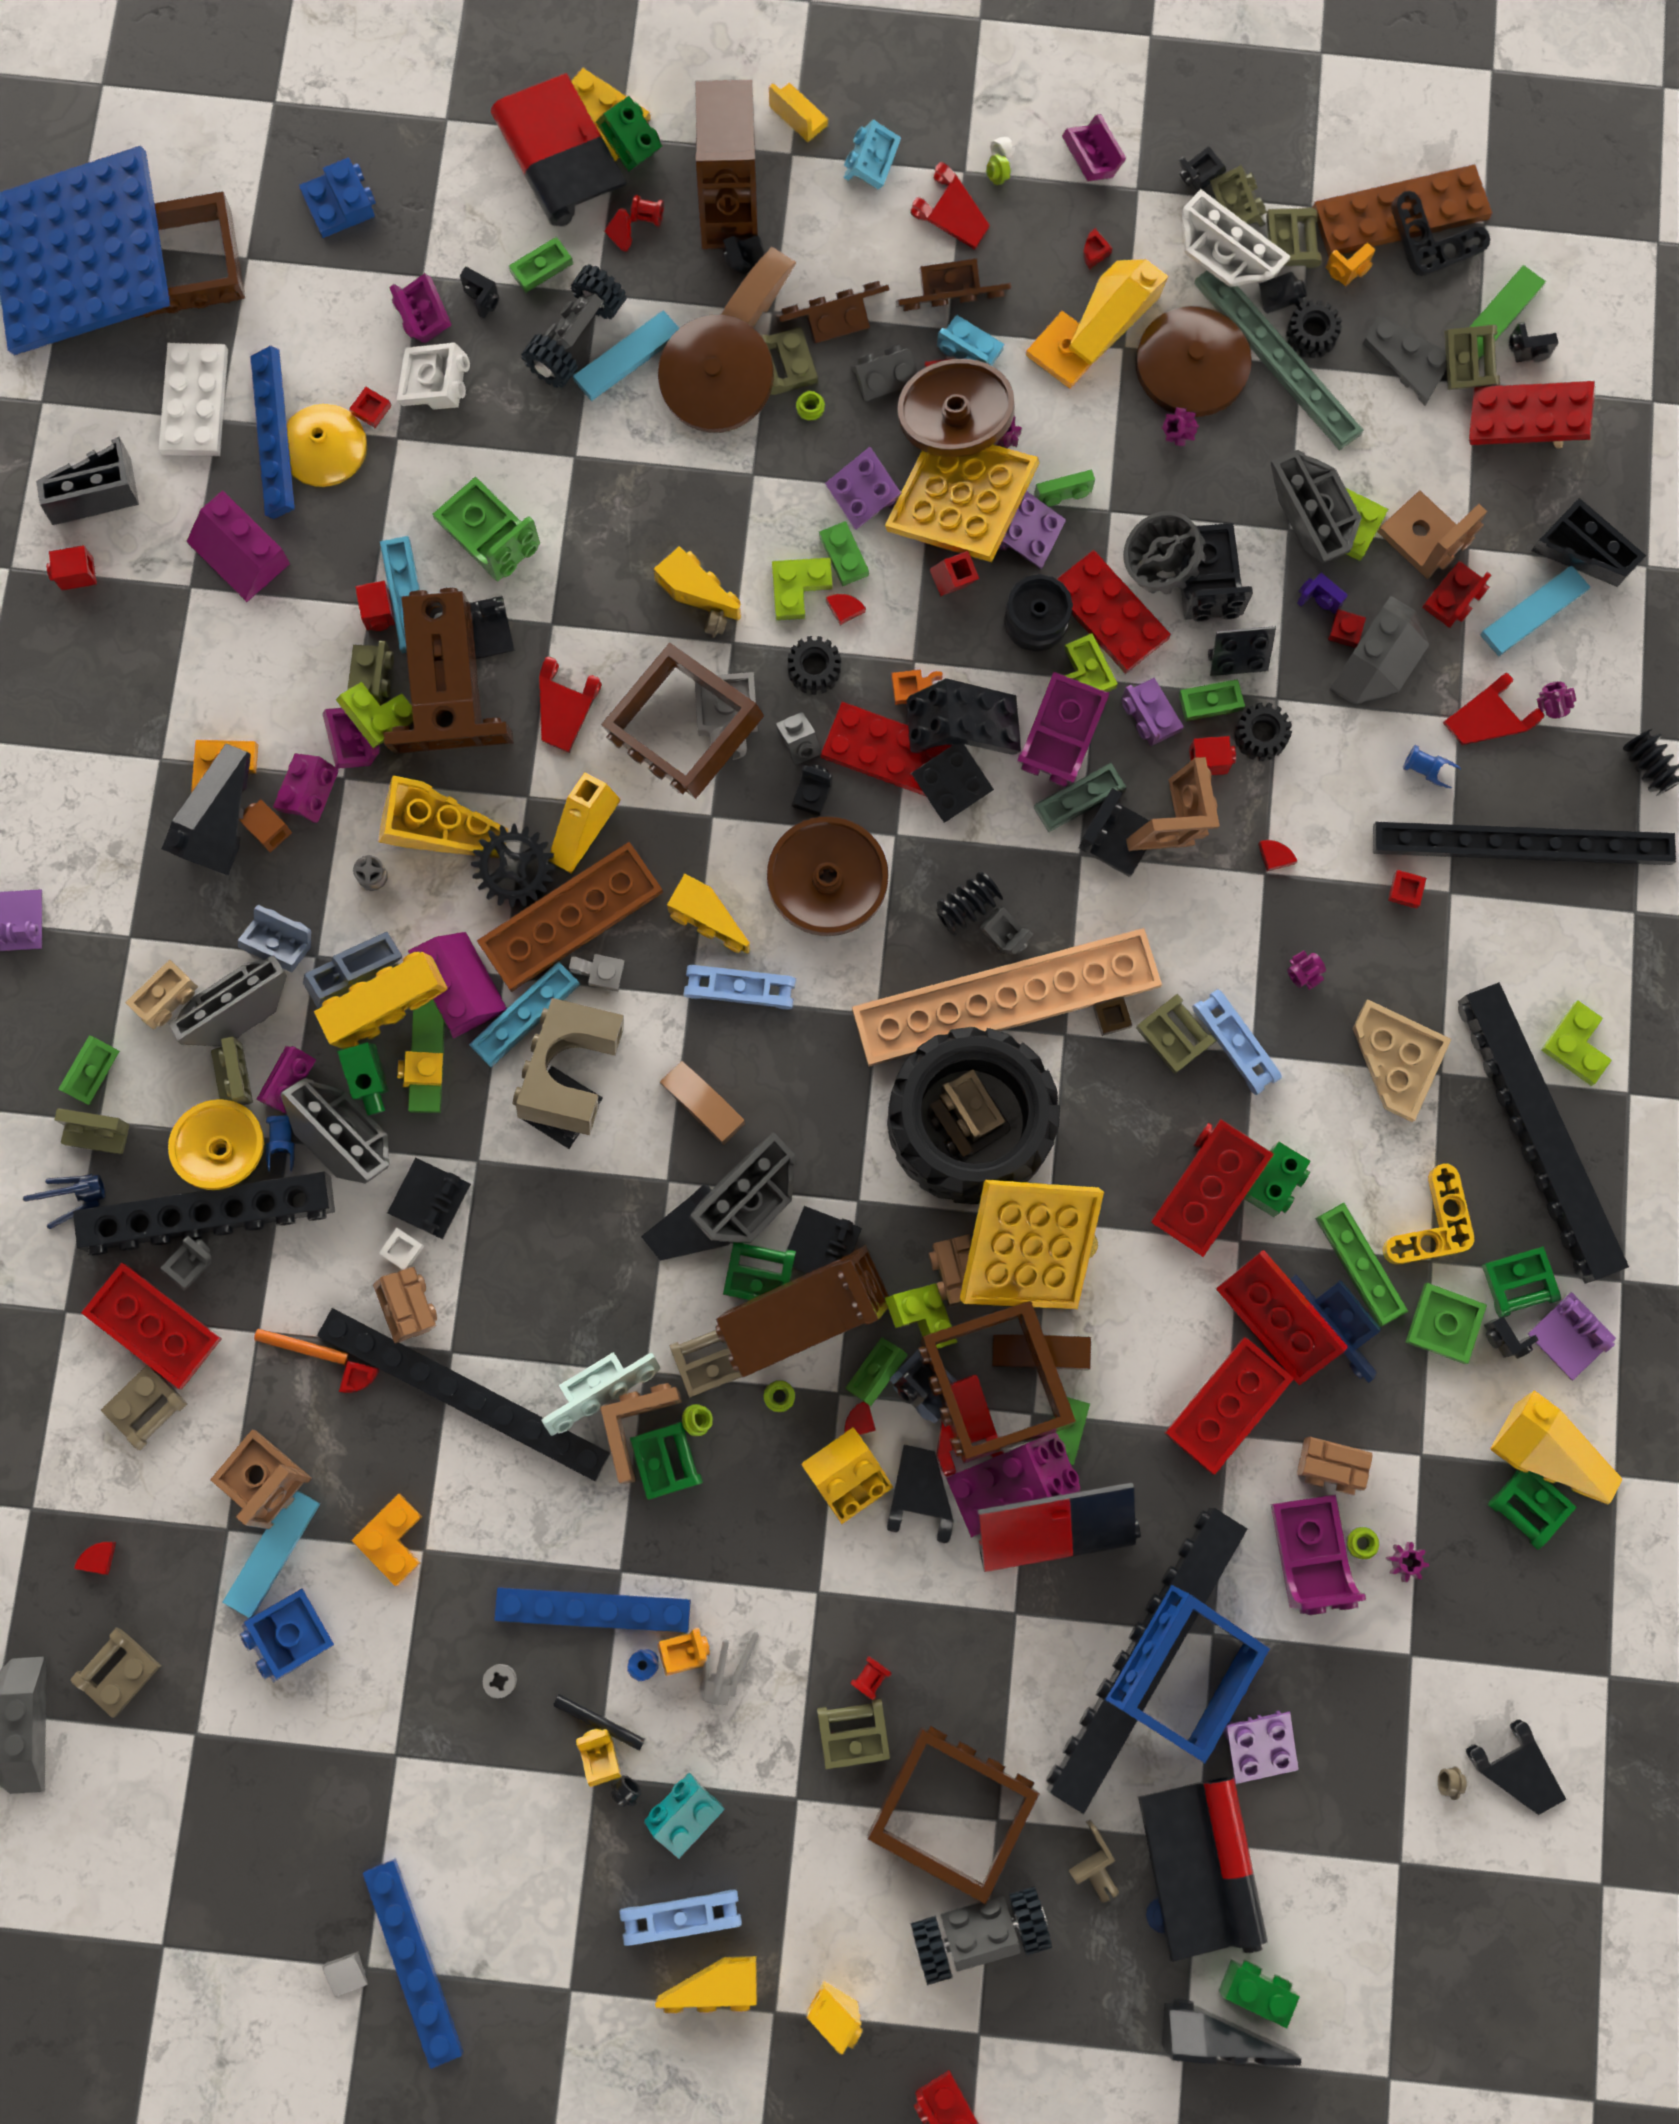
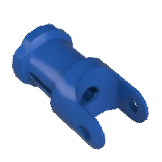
(1427, 765)
(279, 1139)
(652, 1664)

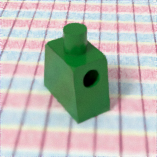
(359, 1063)

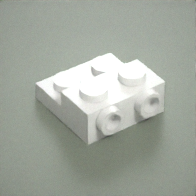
(433, 376)

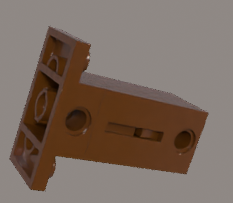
(725, 161)
(443, 678)
(803, 1312)

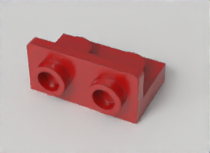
(1455, 593)
(943, 2102)

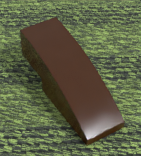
(1066, 1352)

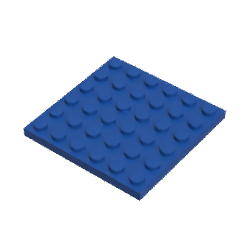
(80, 251)

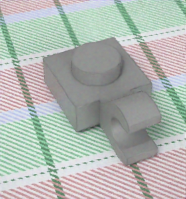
(602, 973)

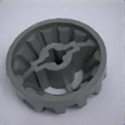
(1152, 539)

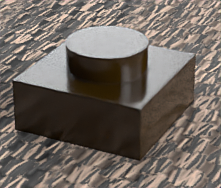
(1112, 1016)

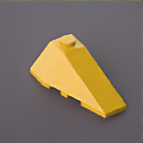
(1116, 305)
(430, 821)
(1546, 1442)

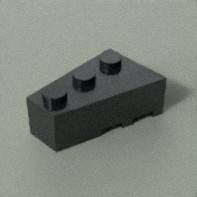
(90, 487)
(1590, 545)

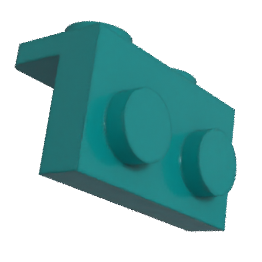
(683, 1815)

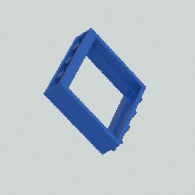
(1153, 1650)

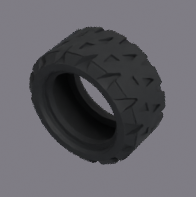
(988, 1053)

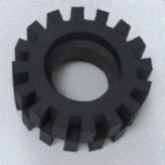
(1319, 315)
(814, 648)
(1274, 719)

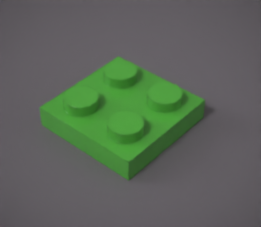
(1446, 1323)

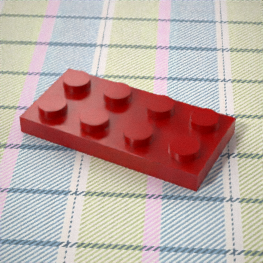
(1532, 413)
(1112, 612)
(875, 747)
(1212, 1187)
(1281, 1317)
(151, 1326)
(1229, 1406)

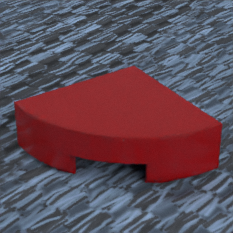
(620, 230)
(1095, 249)
(845, 607)
(1276, 855)
(357, 1377)
(861, 1419)
(97, 1558)

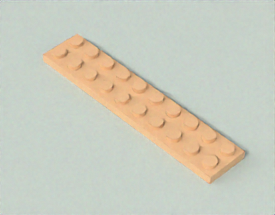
(1008, 995)

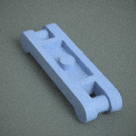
(739, 986)
(1237, 1041)
(680, 1918)

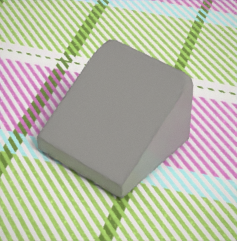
(345, 1974)

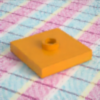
(1053, 352)

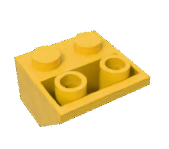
(847, 1475)

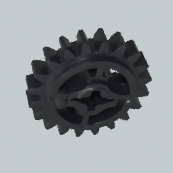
(535, 851)

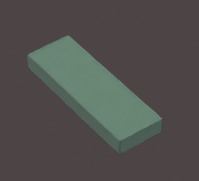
(1078, 797)

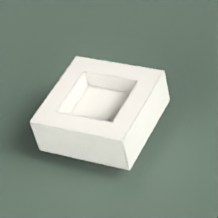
(401, 1249)

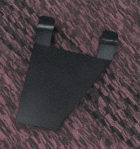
(678, 1234)
(920, 1491)
(1521, 1771)

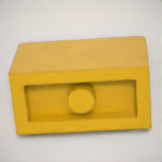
(797, 111)

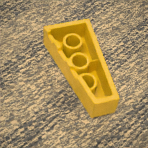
(380, 1000)

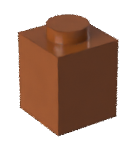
(265, 825)

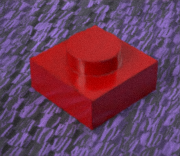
(370, 407)
(1347, 628)
(1407, 889)

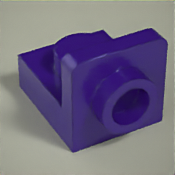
(1325, 592)

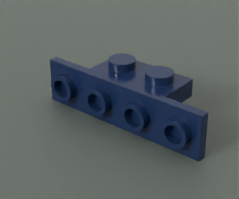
(1348, 1320)

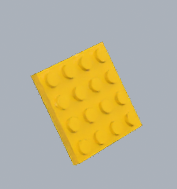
(963, 499)
(1031, 1244)

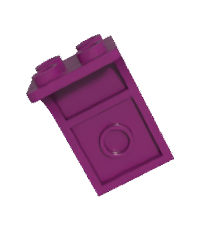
(1063, 729)
(1020, 1475)
(1314, 1555)

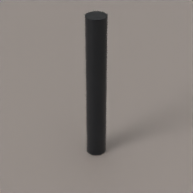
(599, 1722)

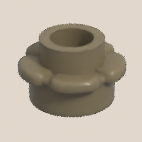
(715, 623)
(1452, 1782)

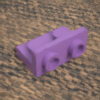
(1151, 711)

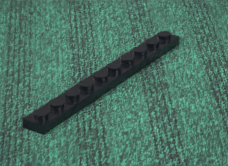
(1524, 843)
(462, 1394)

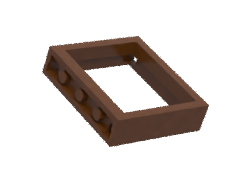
(194, 211)
(720, 750)
(1045, 1367)
(924, 1860)

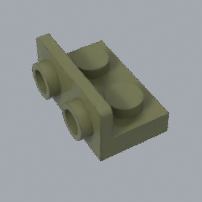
(1237, 194)
(371, 668)
(231, 1072)
(92, 1131)

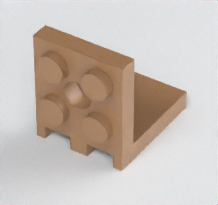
(1443, 535)
(1193, 807)
(630, 1405)
(275, 1491)

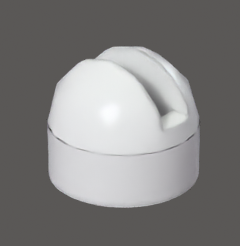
(1002, 147)

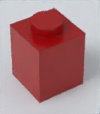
(71, 568)
(954, 573)
(375, 605)
(1218, 753)

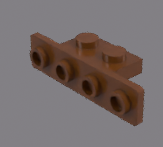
(951, 281)
(835, 316)

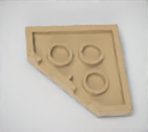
(1399, 1057)

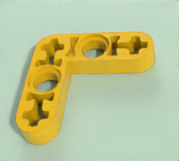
(1443, 1234)

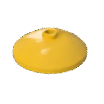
(328, 458)
(206, 1130)

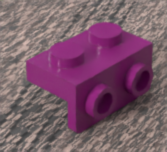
(1095, 149)
(420, 308)
(346, 741)
(306, 787)
(289, 1069)

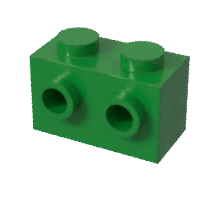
(629, 133)
(1278, 1180)
(1258, 1993)

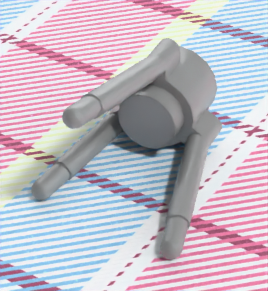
(718, 1688)

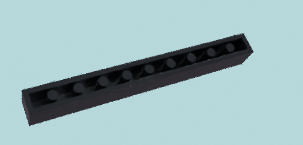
(1542, 1134)
(1108, 1727)

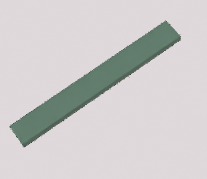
(1282, 361)

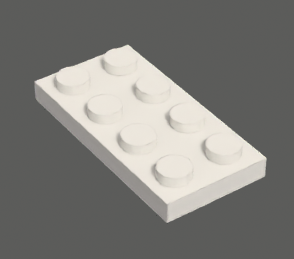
(193, 399)

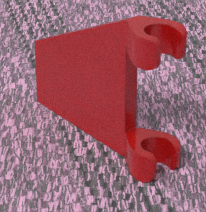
(955, 210)
(563, 708)
(1489, 716)
(975, 1418)

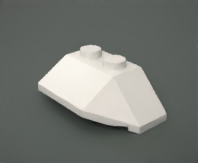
(1228, 244)

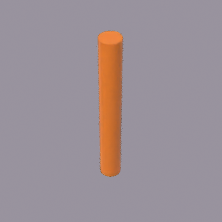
(301, 1346)

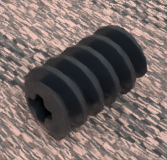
(1653, 762)
(967, 902)

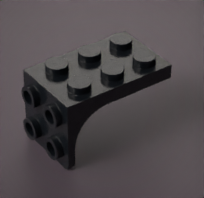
(1218, 586)
(963, 715)

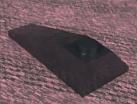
(208, 820)
(1201, 2037)

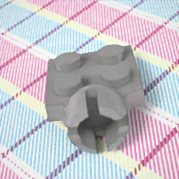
(715, 715)

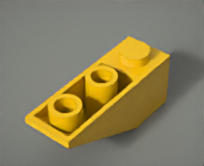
(689, 584)
(582, 820)
(700, 906)
(723, 1983)
(835, 2017)

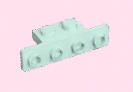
(597, 1386)

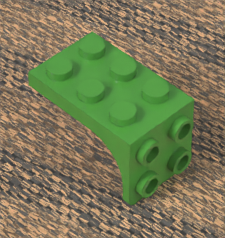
(488, 529)

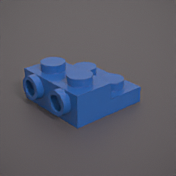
(338, 198)
(285, 1636)

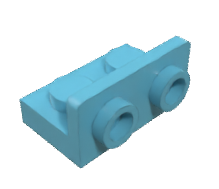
(872, 154)
(968, 342)

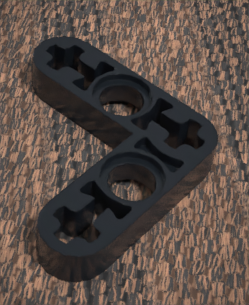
(1427, 246)

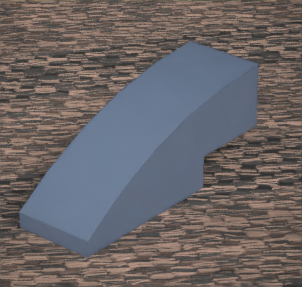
(351, 967)

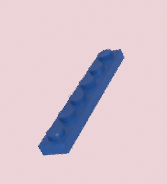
(272, 432)
(592, 1610)
(413, 1963)

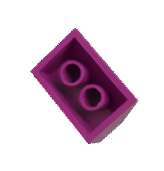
(236, 546)
(470, 992)

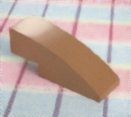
(760, 287)
(703, 1102)

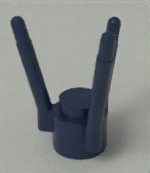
(86, 1189)

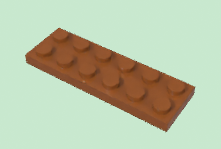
(1365, 216)
(570, 916)

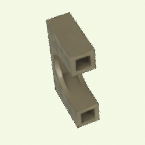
(565, 1027)

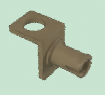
(1095, 1870)

